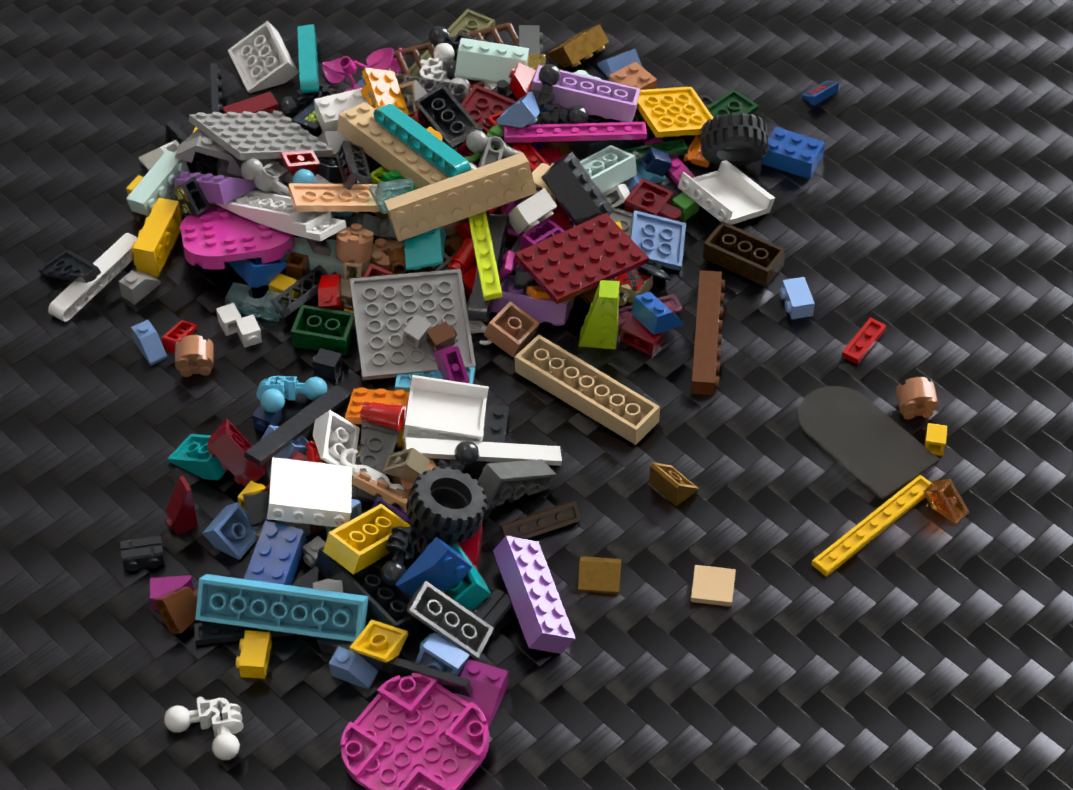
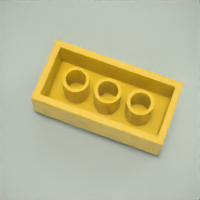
(157, 237)
(363, 538)

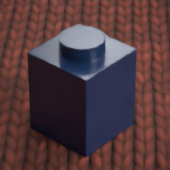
(656, 161)
(263, 419)

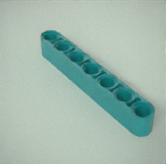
(308, 59)
(421, 140)

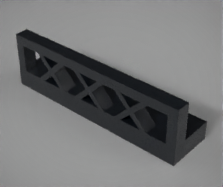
(352, 164)
(303, 298)

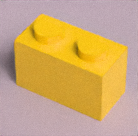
(254, 655)

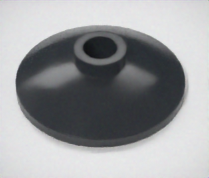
(655, 269)

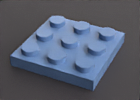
(659, 238)

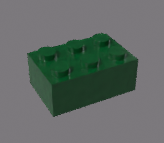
(323, 329)

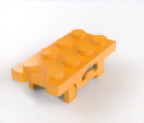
(384, 89)

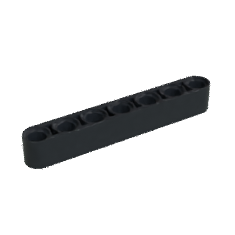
(478, 308)

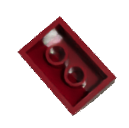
(230, 448)

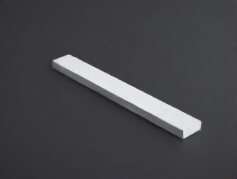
(487, 450)

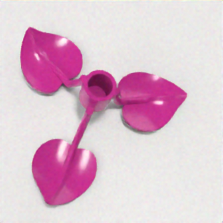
(339, 68)

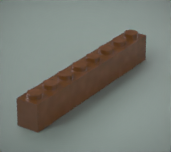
(706, 334)

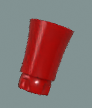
(464, 258)
(384, 415)

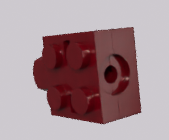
(652, 200)

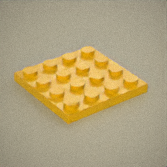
(673, 111)

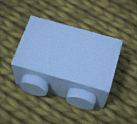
(797, 298)

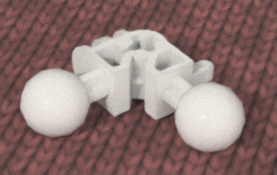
(434, 67)
(225, 744)

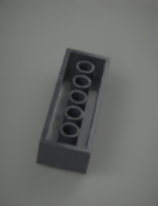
(385, 602)

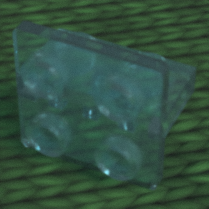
(389, 190)

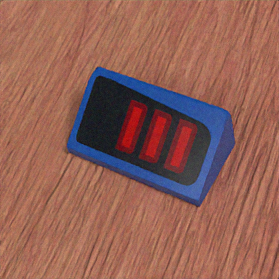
(821, 92)

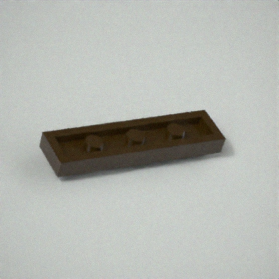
(542, 521)

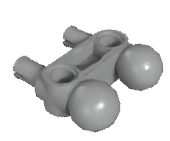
(479, 142)
(268, 174)

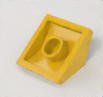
(380, 641)

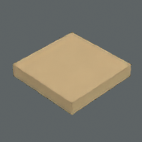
(713, 585)

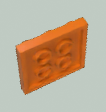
(381, 396)

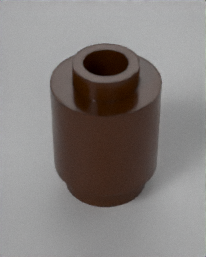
(397, 261)

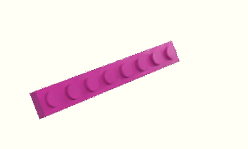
(575, 132)

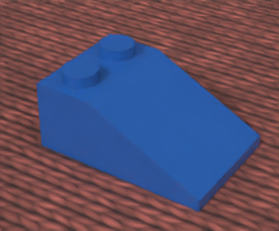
(438, 566)

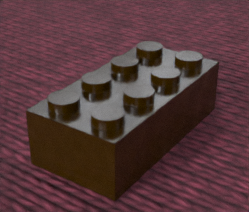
(744, 254)

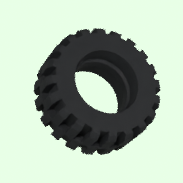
(734, 138)
(449, 487)

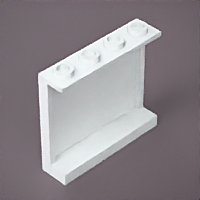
(727, 194)
(445, 410)
(309, 492)

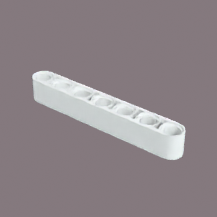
(80, 293)

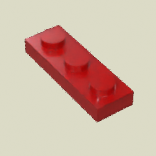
(863, 341)

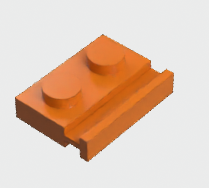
(694, 153)

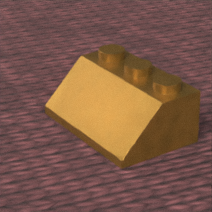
(579, 47)

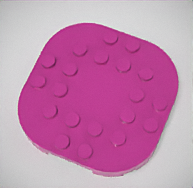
(225, 236)
(415, 738)

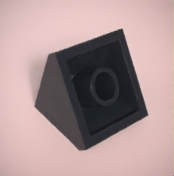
(257, 506)

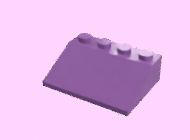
(218, 188)
(539, 309)

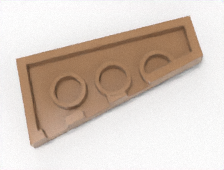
(373, 487)

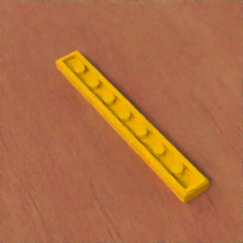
(871, 526)

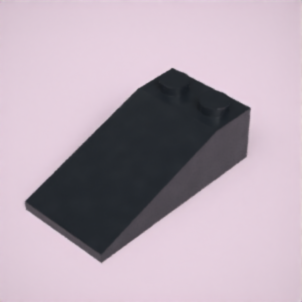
(446, 115)

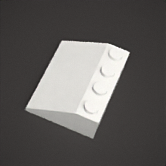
(263, 59)

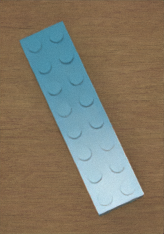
(281, 607)

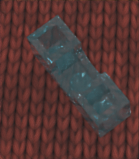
(245, 304)

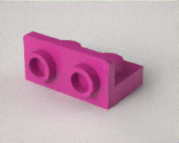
(508, 264)

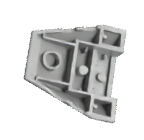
(204, 144)

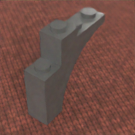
(380, 227)

